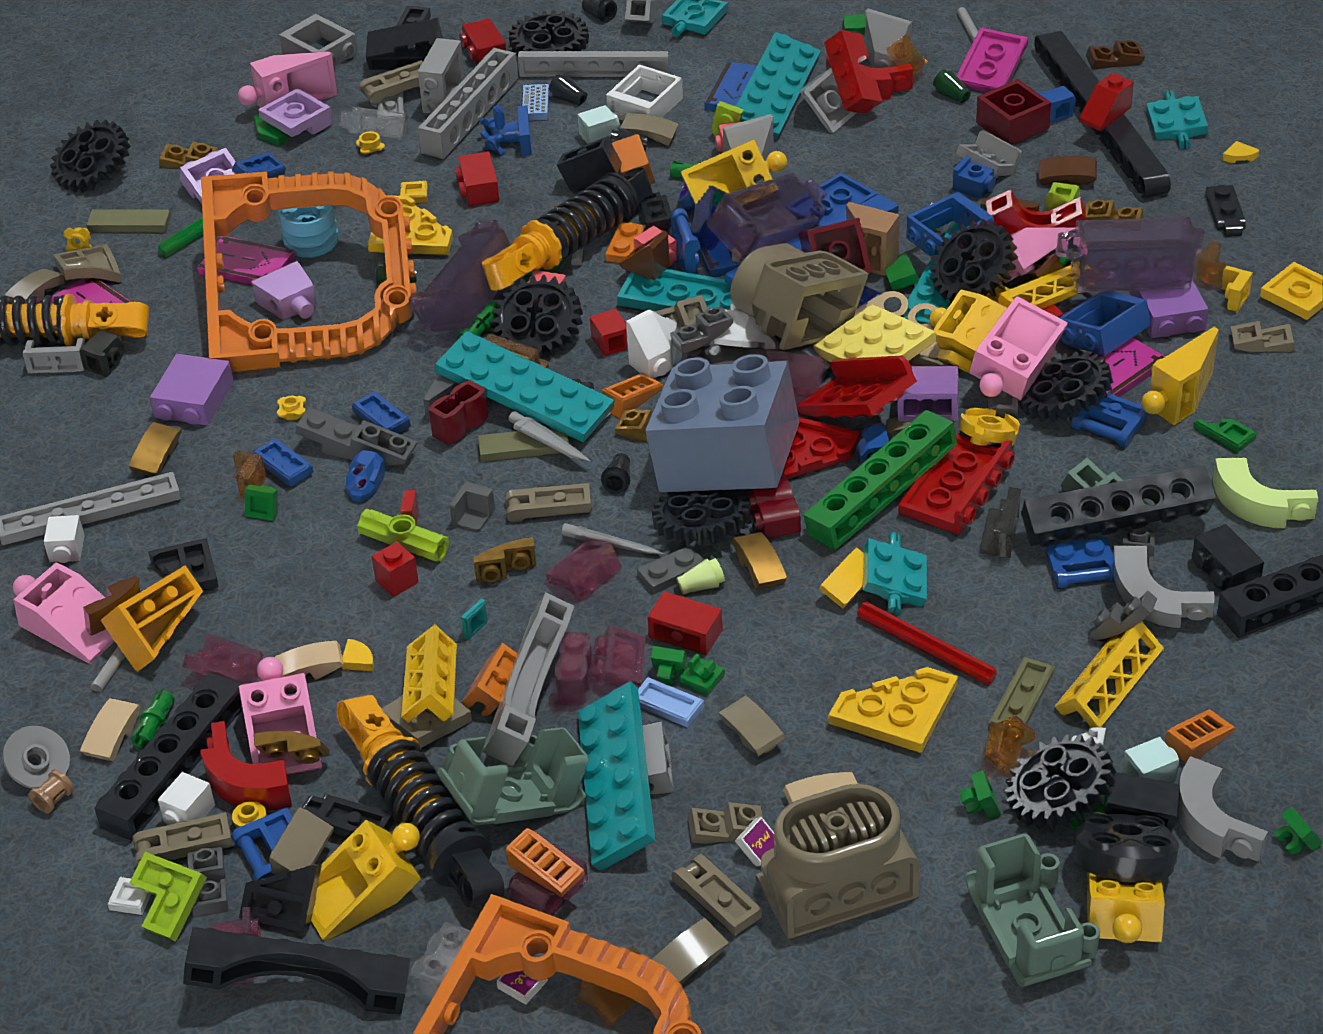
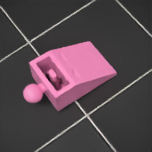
(284, 73)
(1031, 246)
(1016, 349)
(55, 611)
(277, 710)

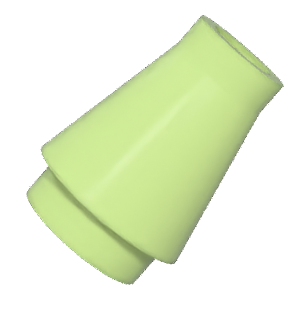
(701, 577)

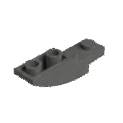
(347, 440)

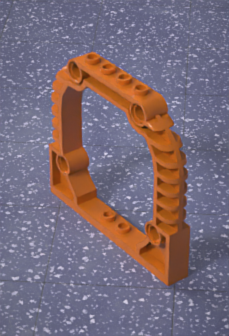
(252, 197)
(510, 936)

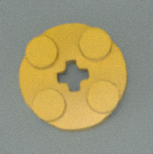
(986, 427)

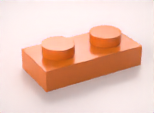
(623, 241)

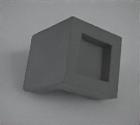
(472, 507)

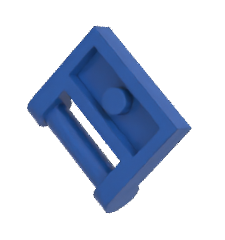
(686, 243)
(1116, 412)
(1080, 561)
(270, 829)

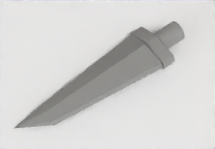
(541, 433)
(584, 534)

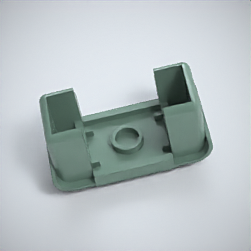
(536, 786)
(1022, 915)

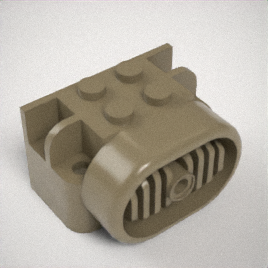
(797, 292)
(837, 859)

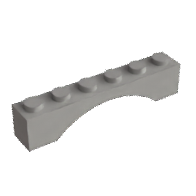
(520, 697)

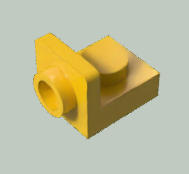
(1237, 286)

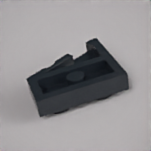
(194, 555)
(284, 898)

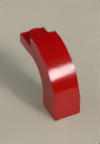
(889, 78)
(1015, 217)
(240, 781)

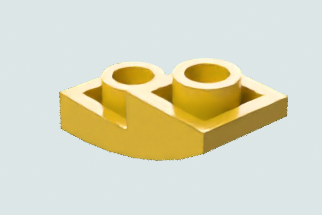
(845, 579)

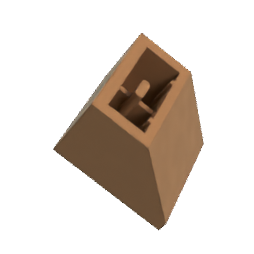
(880, 234)

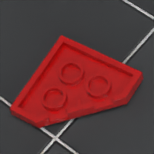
(819, 446)

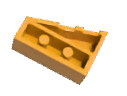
(150, 617)

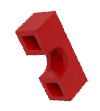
(856, 89)

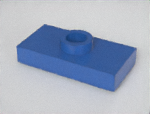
(261, 163)
(380, 412)
(284, 462)

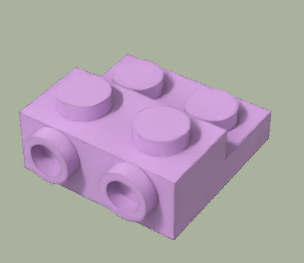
(297, 113)
(212, 164)

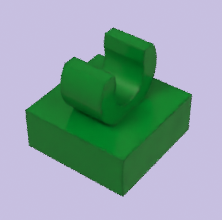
(261, 502)
(668, 663)
(702, 675)
(980, 796)
(1299, 831)

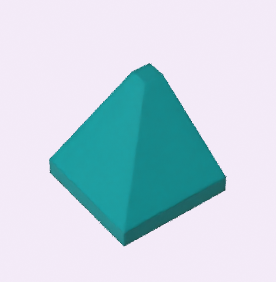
(474, 619)

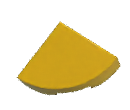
(1240, 151)
(955, 359)
(357, 657)

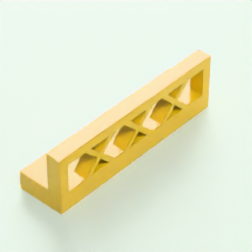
(1043, 290)
(1102, 668)
(430, 675)

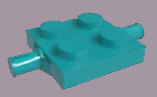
(694, 15)
(1177, 118)
(895, 573)

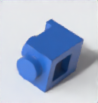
(1061, 103)
(973, 178)

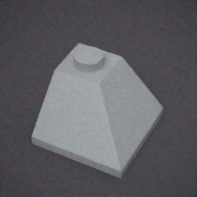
(880, 33)
(826, 101)
(758, 129)

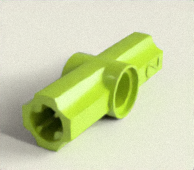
(404, 531)

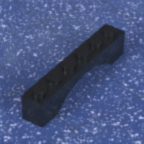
(368, 978)

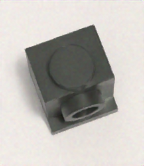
(102, 352)

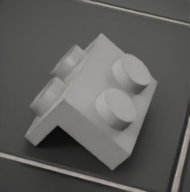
(992, 153)

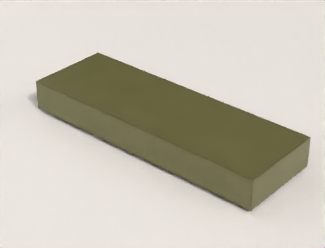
(129, 220)
(513, 445)
(1023, 691)

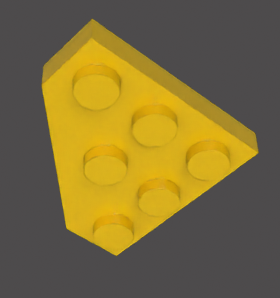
(425, 233)
(897, 709)

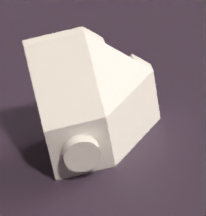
(745, 332)
(650, 343)

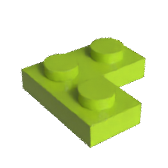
(175, 893)

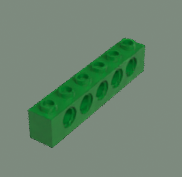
(880, 479)

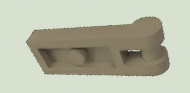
(391, 82)
(547, 501)
(183, 837)
(717, 894)

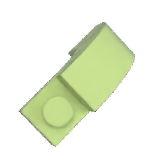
(1258, 503)

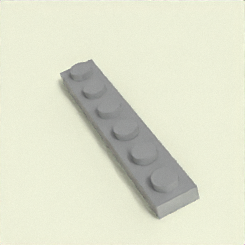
(589, 63)
(91, 506)

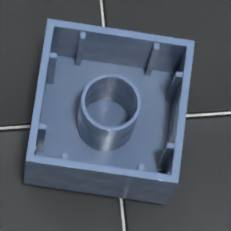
(723, 425)

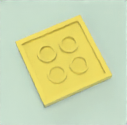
(875, 334)

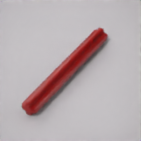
(927, 643)

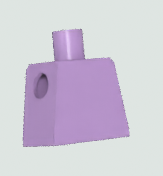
(286, 292)

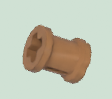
(51, 791)

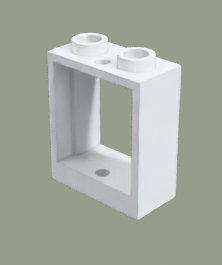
(623, 100)

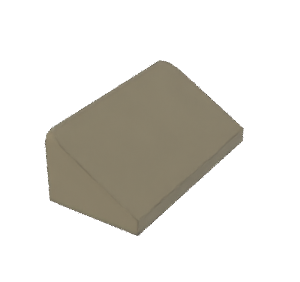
(300, 842)

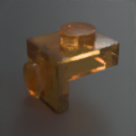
(905, 52)
(1209, 267)
(249, 470)
(1006, 742)

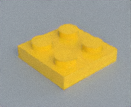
(1296, 290)

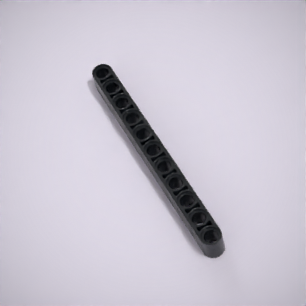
(1120, 136)

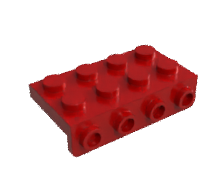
(860, 387)
(957, 485)

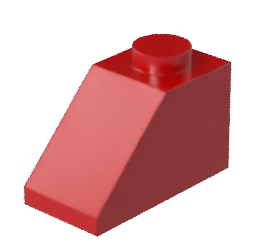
(1108, 101)

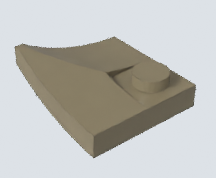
(88, 263)
(427, 726)

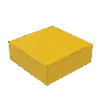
(416, 190)

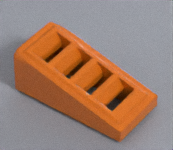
(626, 399)
(1199, 746)
(528, 847)

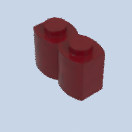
(458, 412)
(775, 510)

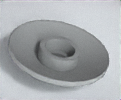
(35, 743)

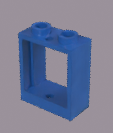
(949, 209)
(1123, 323)

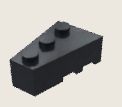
(401, 44)

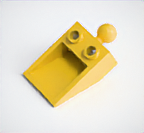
(731, 171)
(965, 322)
(1181, 379)
(364, 877)
(1126, 909)

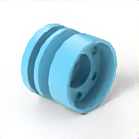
(309, 230)

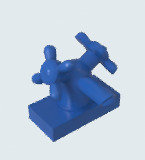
(507, 132)

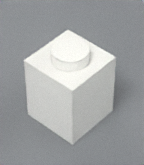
(64, 538)
(186, 799)

